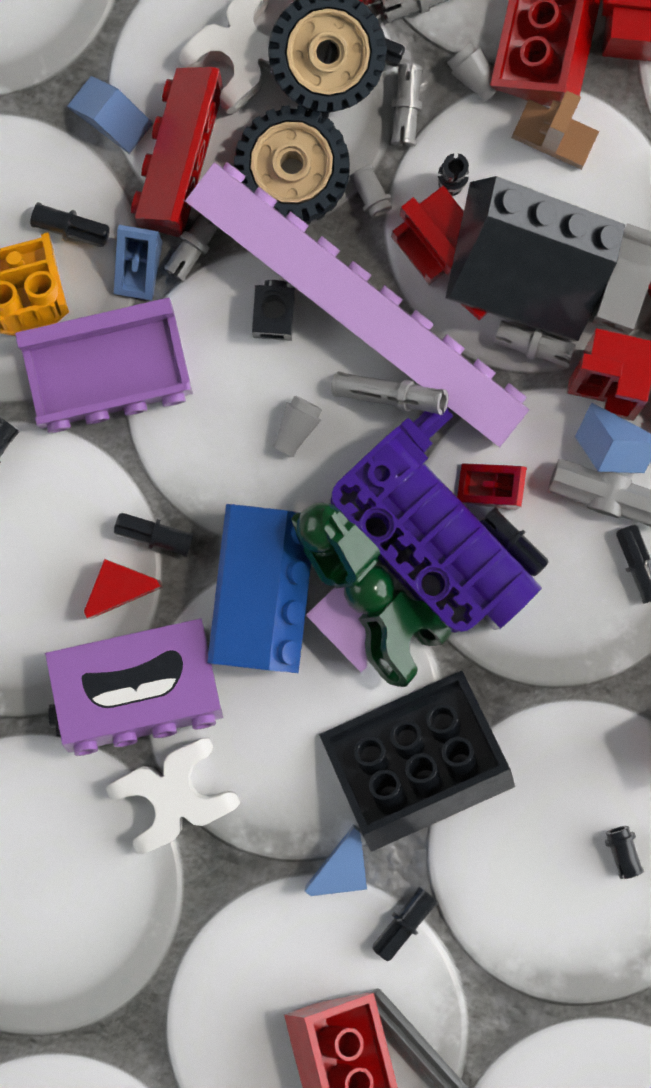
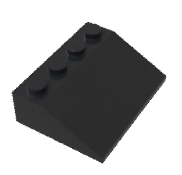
(532, 257)
(417, 761)

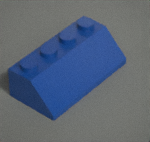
(259, 591)

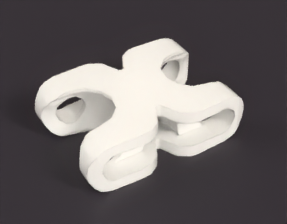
(239, 47)
(173, 796)

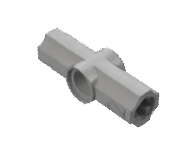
(602, 491)

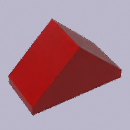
(492, 485)
(116, 587)

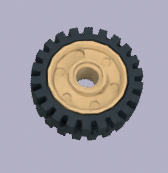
(358, 59)
(301, 137)

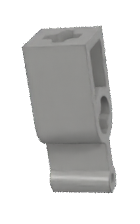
(628, 283)

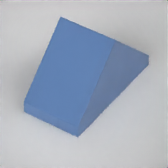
(110, 113)
(136, 262)
(614, 442)
(342, 869)

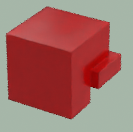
(627, 29)
(430, 233)
(614, 370)

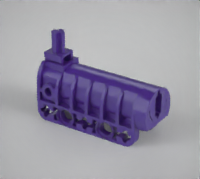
(434, 529)

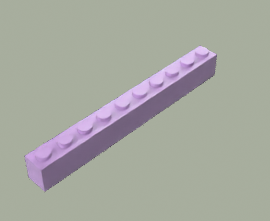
(356, 303)

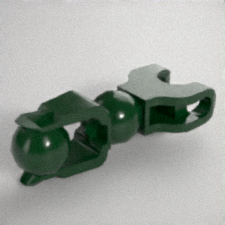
(390, 618)

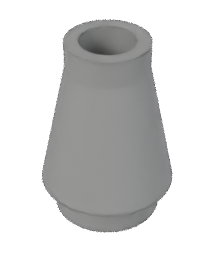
(473, 71)
(296, 425)

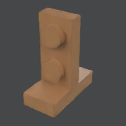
(555, 131)

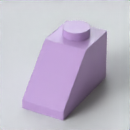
(341, 626)

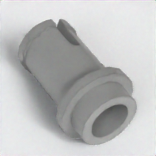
(371, 192)

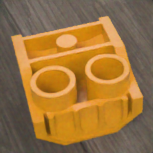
(30, 286)

